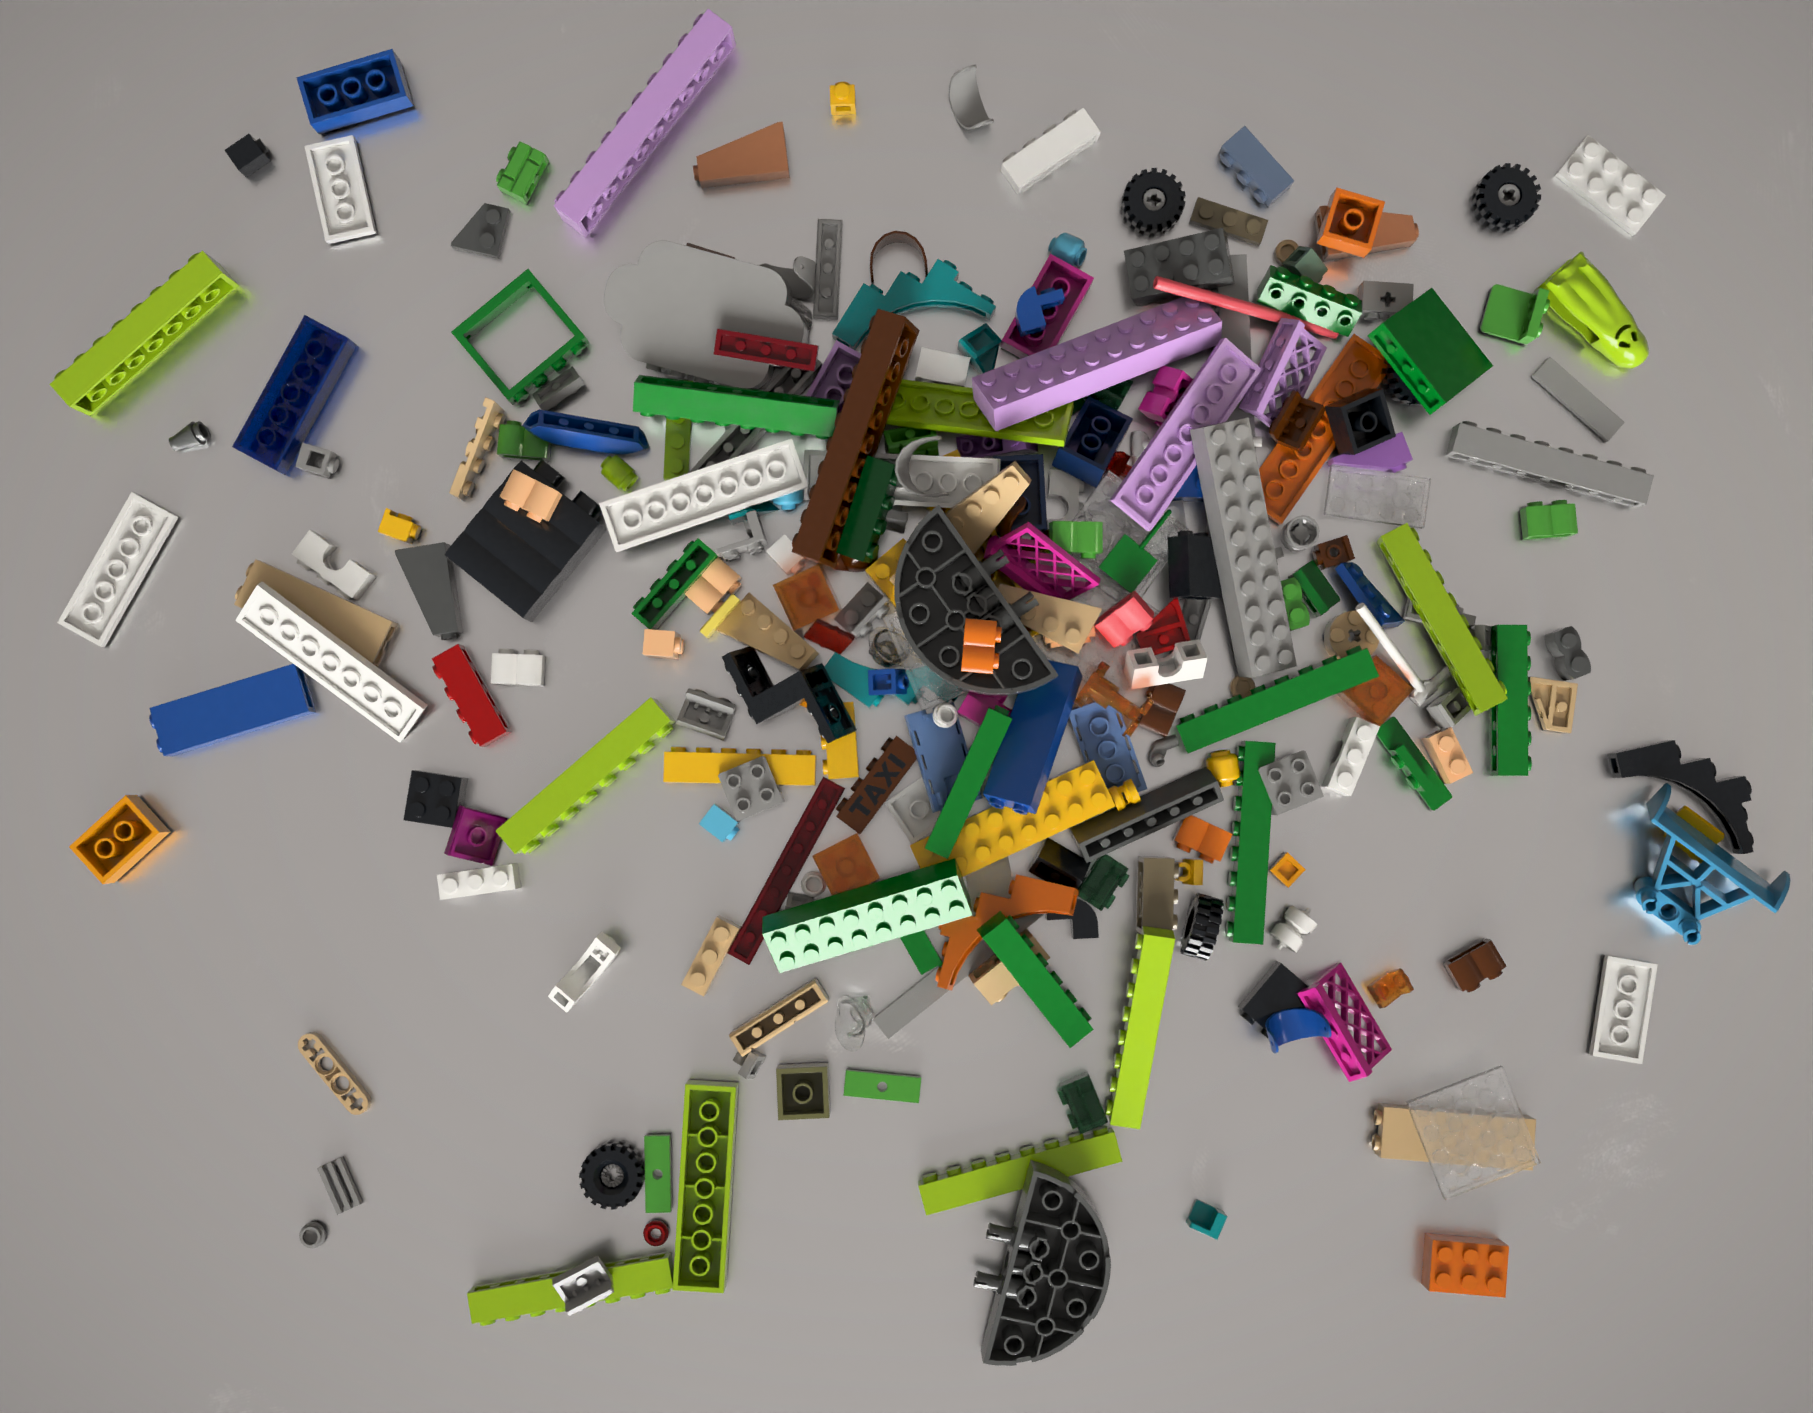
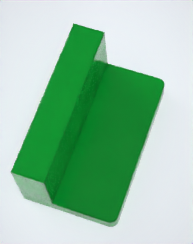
(1315, 589)
(922, 951)

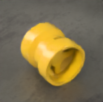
(1130, 793)

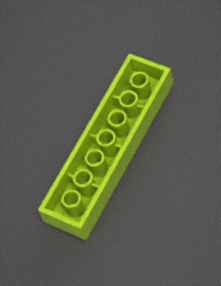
(144, 334)
(586, 776)
(705, 1186)

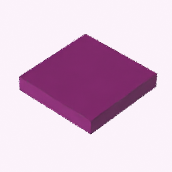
(475, 835)

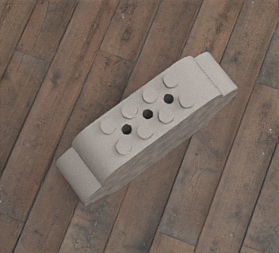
(680, 300)

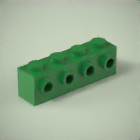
(1309, 300)
(671, 589)

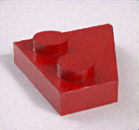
(1165, 631)

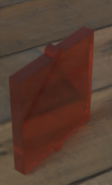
(829, 636)

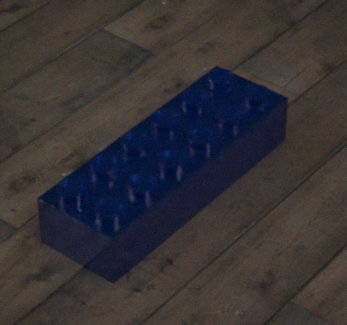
(294, 395)

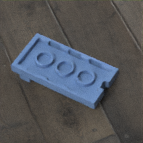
(1106, 745)
(942, 753)

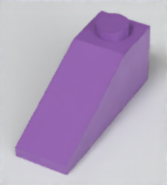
(1383, 457)

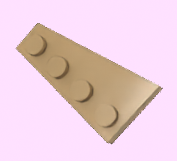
(476, 449)
(986, 506)
(1056, 618)
(762, 630)

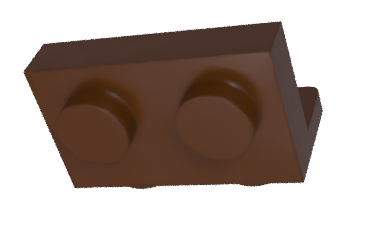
(1296, 421)

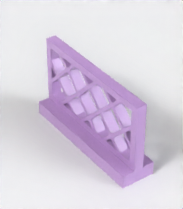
(1273, 364)

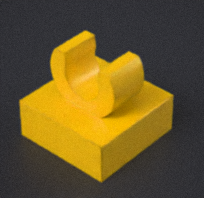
(1191, 872)

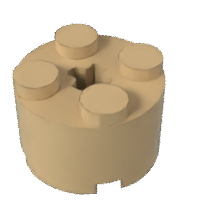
(1338, 630)

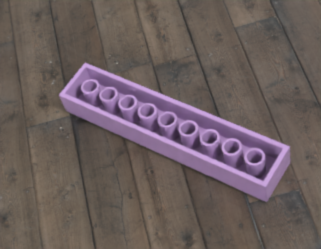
(645, 122)
(1095, 361)

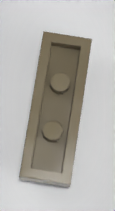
(1234, 222)

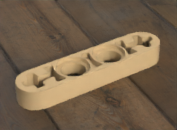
(338, 1069)

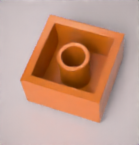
(1350, 222)

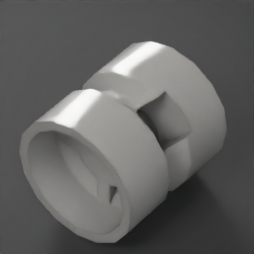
(1299, 533)

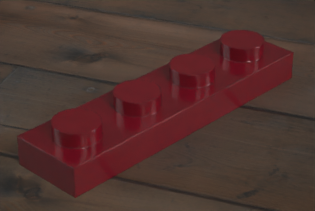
(766, 350)

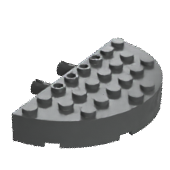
(944, 584)
(1050, 1273)

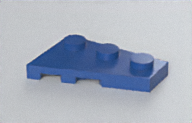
(1367, 593)

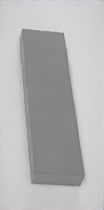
(827, 269)
(1578, 399)

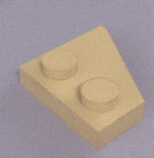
(1554, 703)

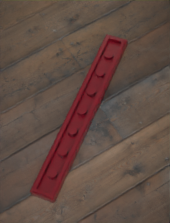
(787, 868)

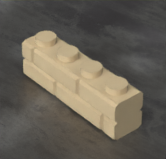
(778, 1017)

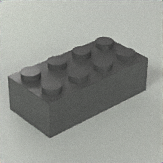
(1194, 260)

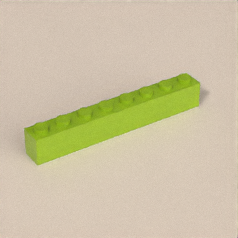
(1441, 619)
(1141, 1027)
(1009, 1171)
(536, 1293)

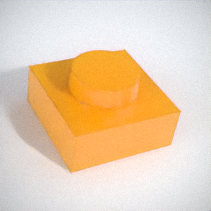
(1287, 869)

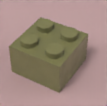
(803, 1091)

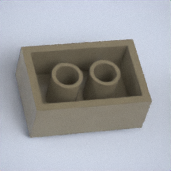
(1156, 893)

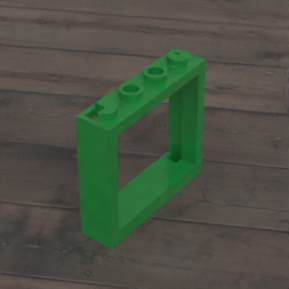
(494, 308)

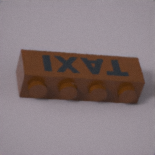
(877, 785)

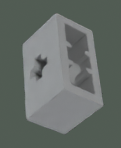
(1372, 292)

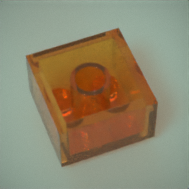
(807, 596)
(1377, 697)
(846, 865)

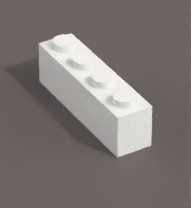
(1050, 150)

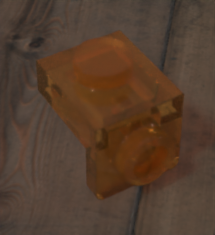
(1390, 987)

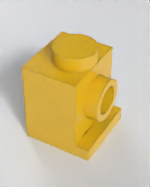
(842, 95)
(399, 527)

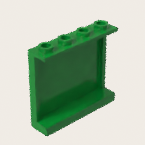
(1430, 350)

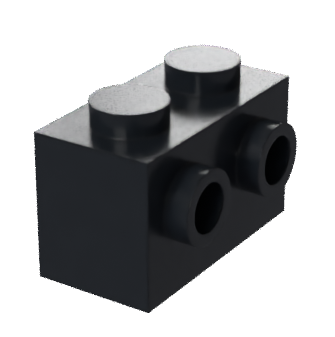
(1059, 865)

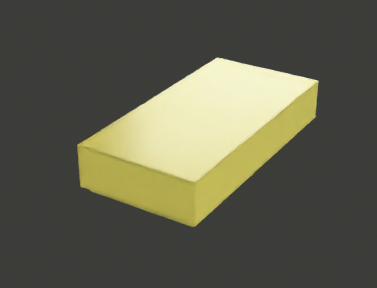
(719, 616)

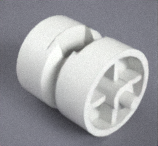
(1296, 925)

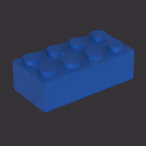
(355, 91)

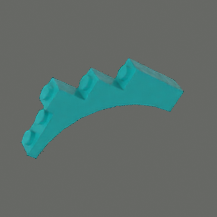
(907, 294)
(854, 680)

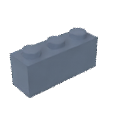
(1255, 167)

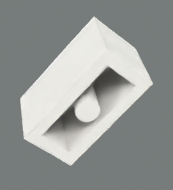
(942, 367)

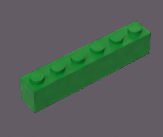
(1510, 718)
(1035, 979)

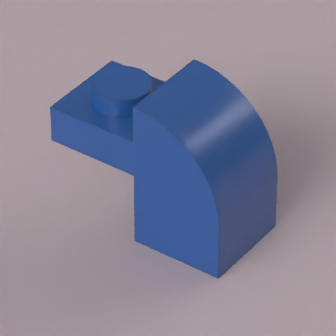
(1030, 306)

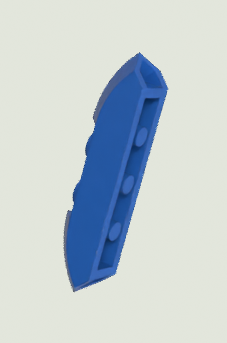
(586, 432)

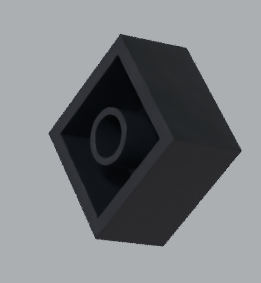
(1360, 421)
(434, 798)

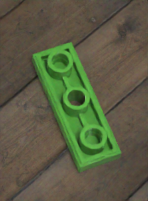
(865, 1085)
(658, 1189)

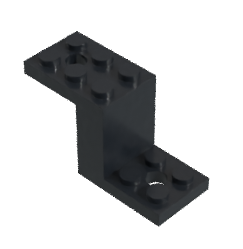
(770, 700)

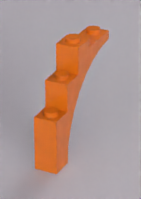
(1027, 898)

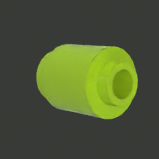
(618, 472)

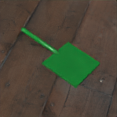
(1128, 561)

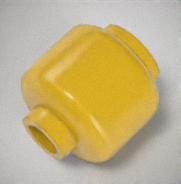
(1223, 766)

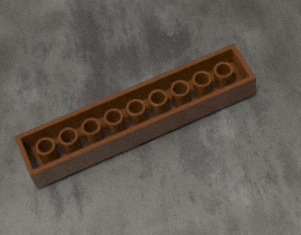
(856, 435)

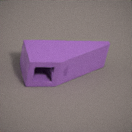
(988, 447)

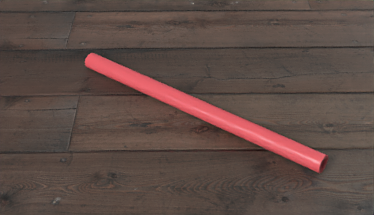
(1234, 304)

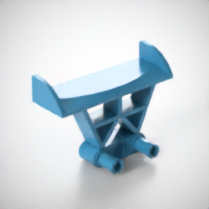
(1684, 919)

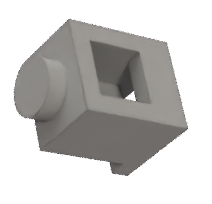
(309, 457)

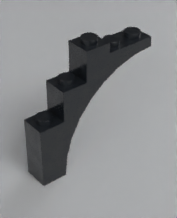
(1697, 776)

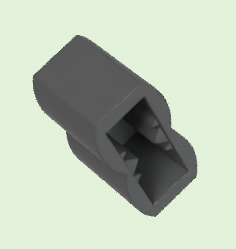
(1566, 649)

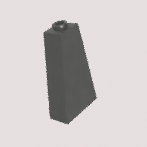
(433, 586)

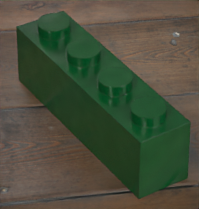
(869, 510)

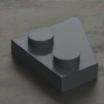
(484, 231)

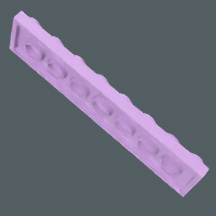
(1170, 453)

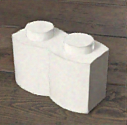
(518, 668)

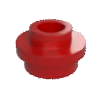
(650, 1238)

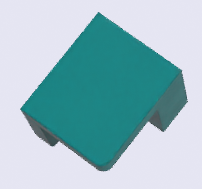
(1206, 1219)

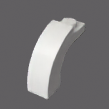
(585, 972)

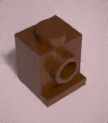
(1343, 549)

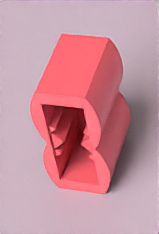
(1125, 619)

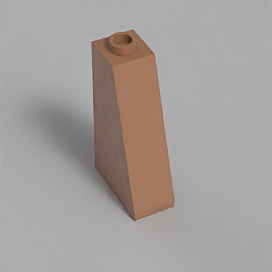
(745, 160)
(1393, 233)

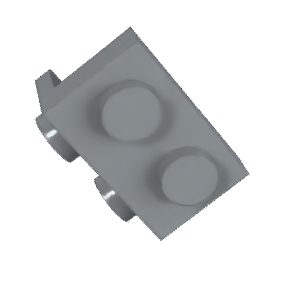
(706, 714)
(584, 1285)

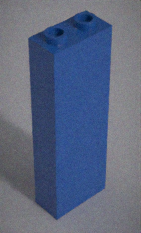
(231, 710)
(1032, 742)

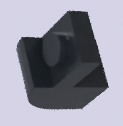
(1083, 922)

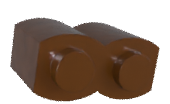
(1164, 709)
(1475, 965)

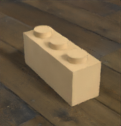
(711, 955)
(993, 977)

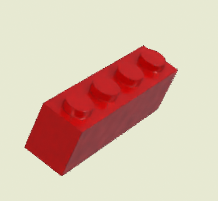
(470, 695)

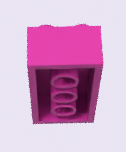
(1075, 286)

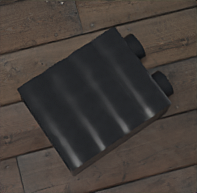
(524, 558)

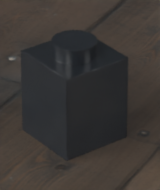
(248, 155)

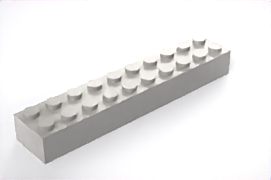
(1243, 547)

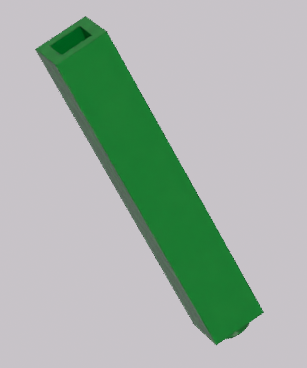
(969, 781)

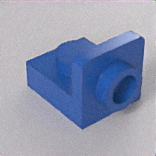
(887, 681)

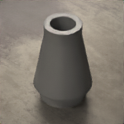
(190, 436)

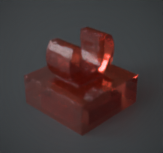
(1119, 464)

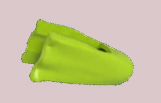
(1593, 309)

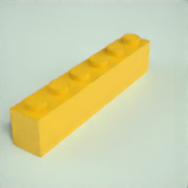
(706, 766)

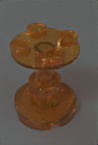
(1105, 694)

